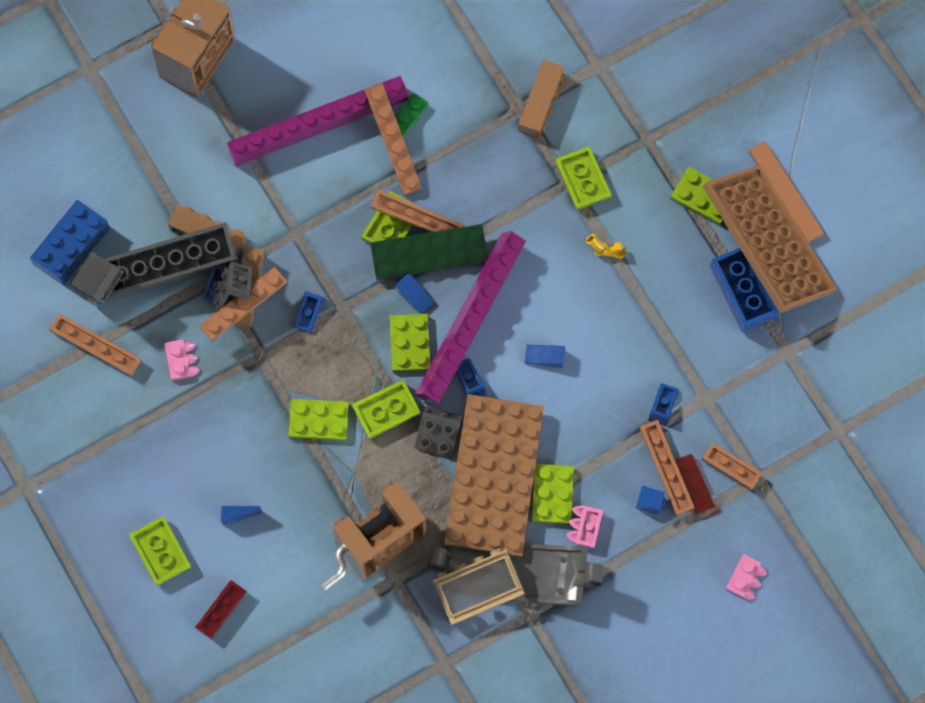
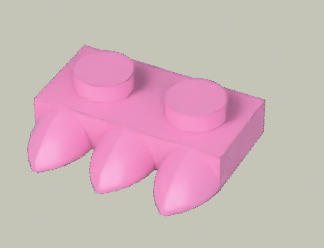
(180, 361)
(587, 526)
(745, 577)

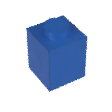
(651, 500)

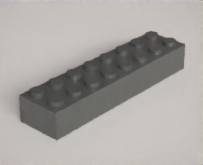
(172, 260)

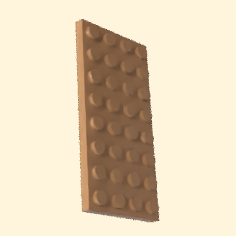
(769, 238)
(494, 475)

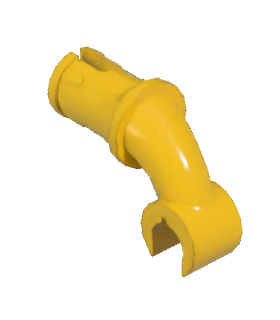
(603, 249)

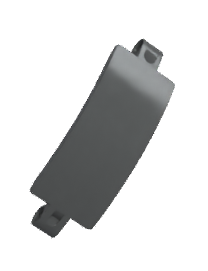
(545, 571)

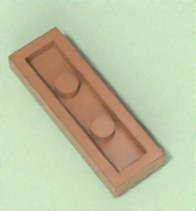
(731, 466)

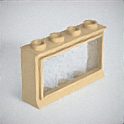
(478, 586)

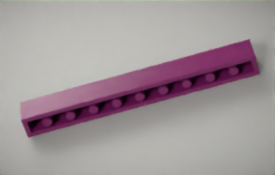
(311, 123)
(470, 318)

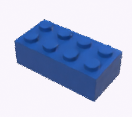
(70, 242)
(743, 290)

